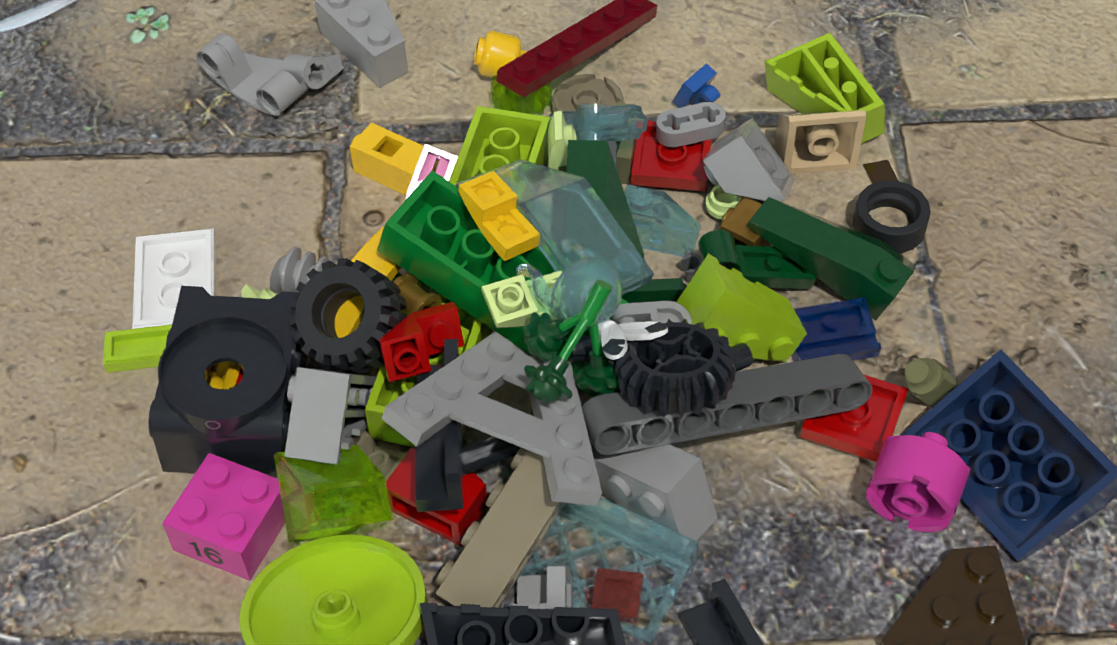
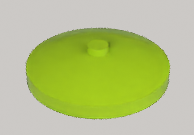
(336, 595)

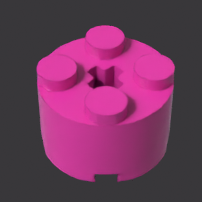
(918, 481)

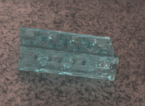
(639, 535)

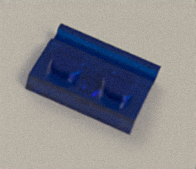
(838, 329)

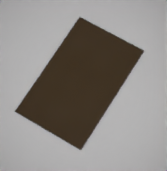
(880, 171)

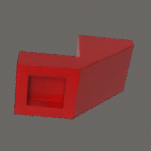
(418, 336)

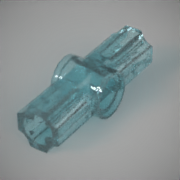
(607, 123)

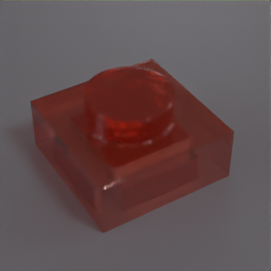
(619, 591)

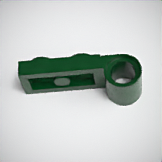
(755, 263)

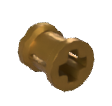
(415, 296)

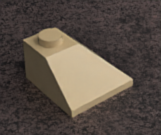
(820, 140)

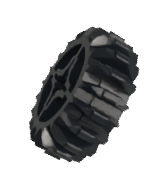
(678, 370)

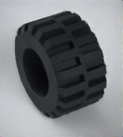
(324, 296)

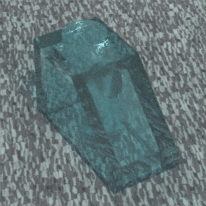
(661, 222)

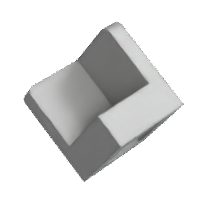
(546, 590)

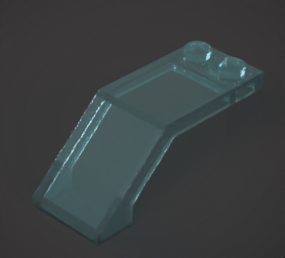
(569, 208)

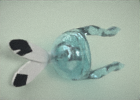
(573, 289)

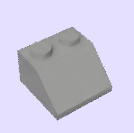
(748, 165)

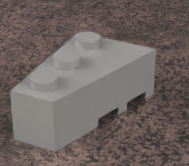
(366, 36)
(325, 413)
(660, 486)

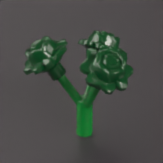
(547, 341)

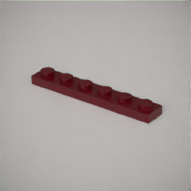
(574, 45)

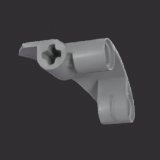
(261, 81)

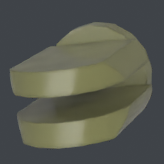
(929, 380)

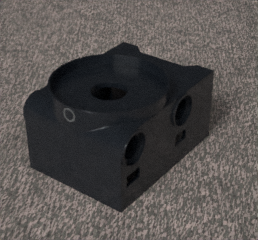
(234, 423)

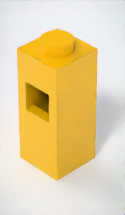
(386, 157)

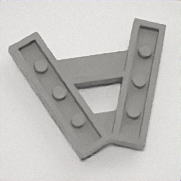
(460, 395)

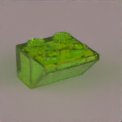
(330, 497)

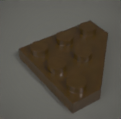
(961, 604)

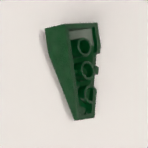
(596, 164)
(835, 254)

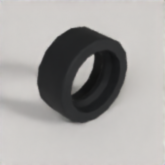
(898, 196)

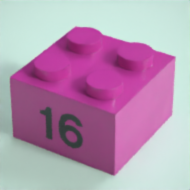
(226, 516)

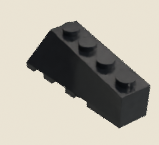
(520, 625)

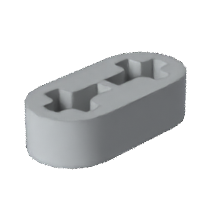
(690, 124)

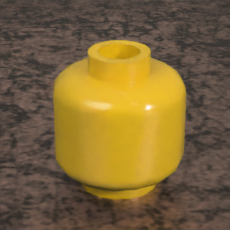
(496, 51)

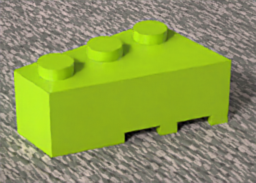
(824, 79)
(743, 311)

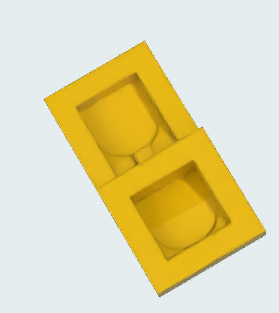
(496, 215)

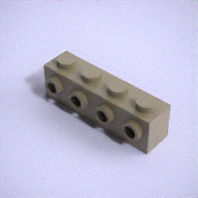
(505, 538)

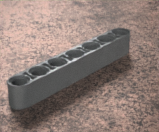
(757, 400)

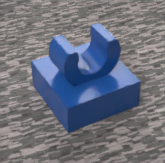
(697, 88)

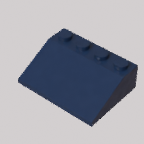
(1025, 457)

